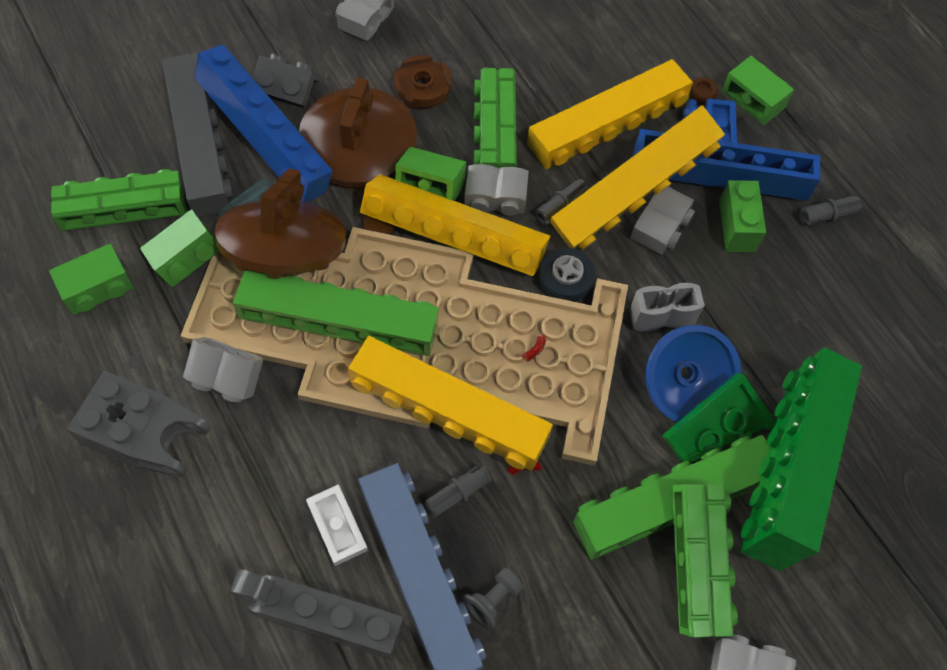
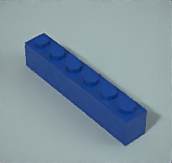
(260, 120)
(777, 170)

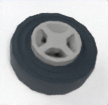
(562, 264)

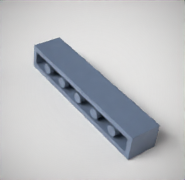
(419, 573)

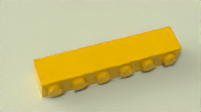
(609, 114)
(638, 177)
(454, 224)
(449, 403)

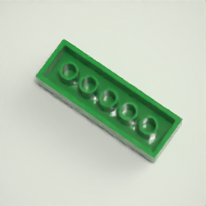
(801, 461)

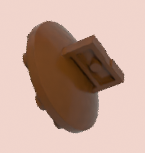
(359, 133)
(280, 232)

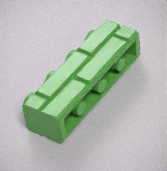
(496, 118)
(118, 200)
(703, 560)

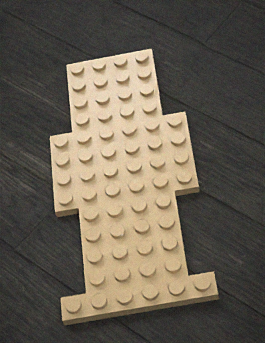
(476, 340)

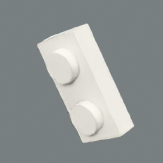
(337, 525)

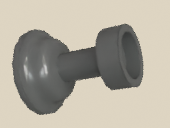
(483, 608)

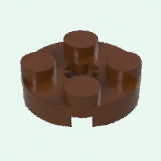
(427, 94)

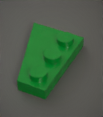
(718, 420)

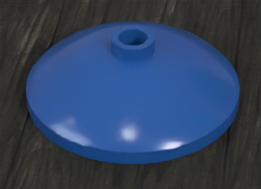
(708, 361)

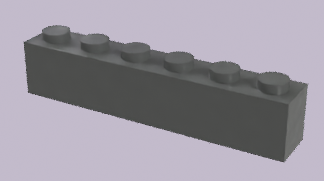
(196, 137)

